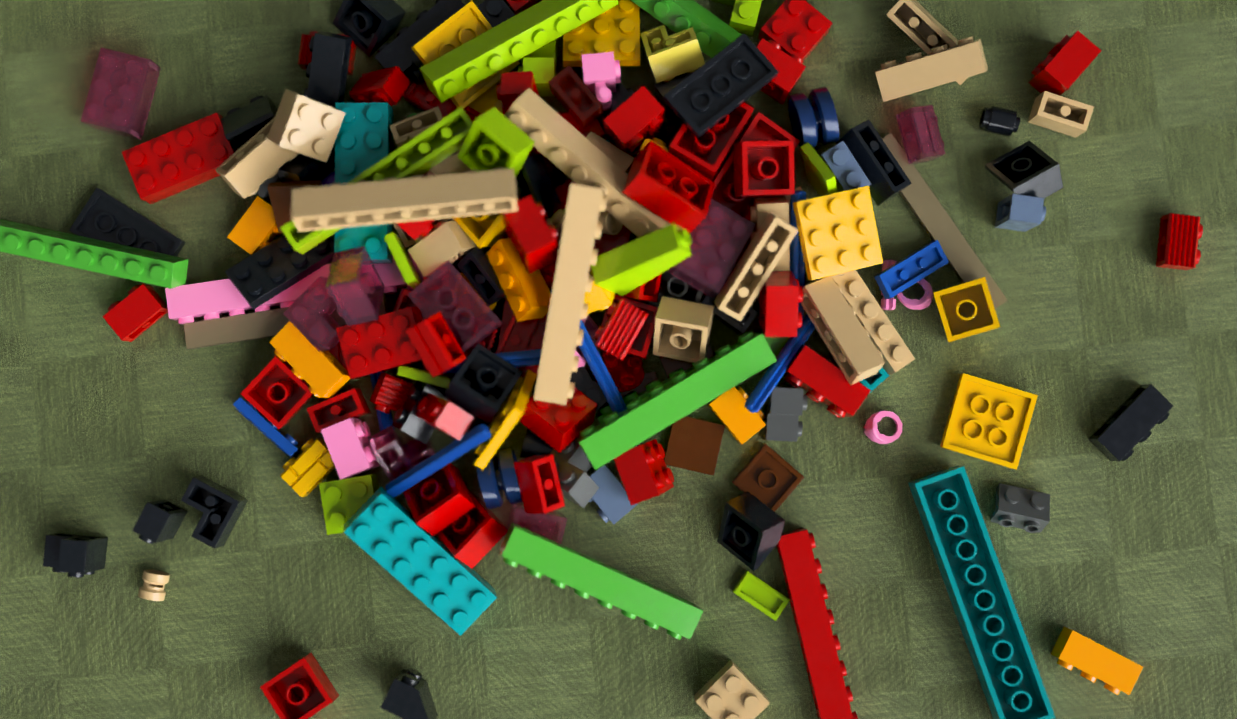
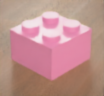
(350, 447)

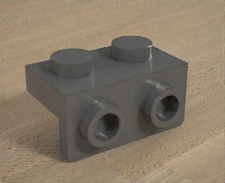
(1021, 508)

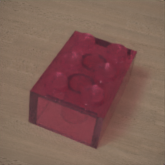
(120, 93)
(714, 249)
(459, 304)

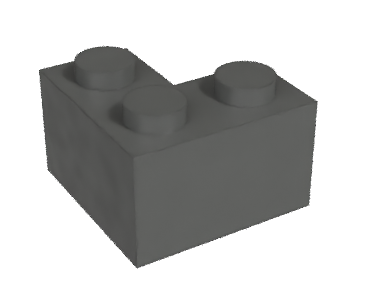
(782, 414)
(572, 474)

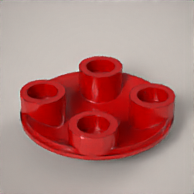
(625, 374)

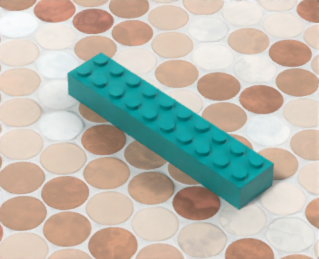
(980, 596)

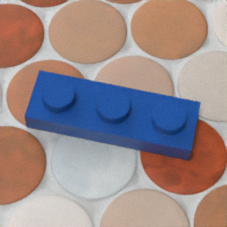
(911, 269)
(285, 443)

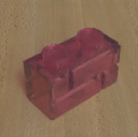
(920, 134)

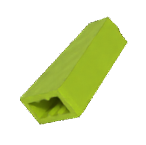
(641, 259)

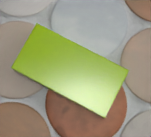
(761, 595)

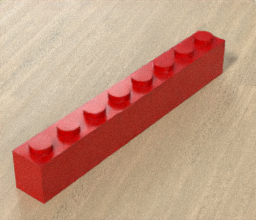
(814, 625)

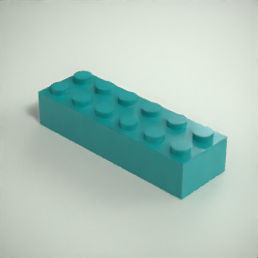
(360, 144)
(419, 561)

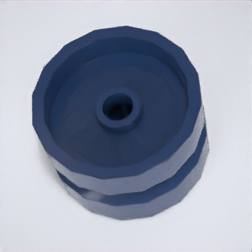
(813, 117)
(499, 478)

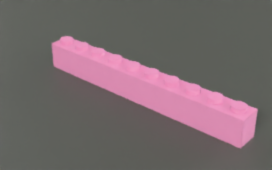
(222, 297)

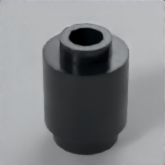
(999, 121)

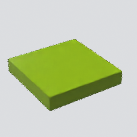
(817, 171)
(403, 260)
(424, 376)

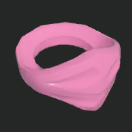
(916, 304)
(872, 432)

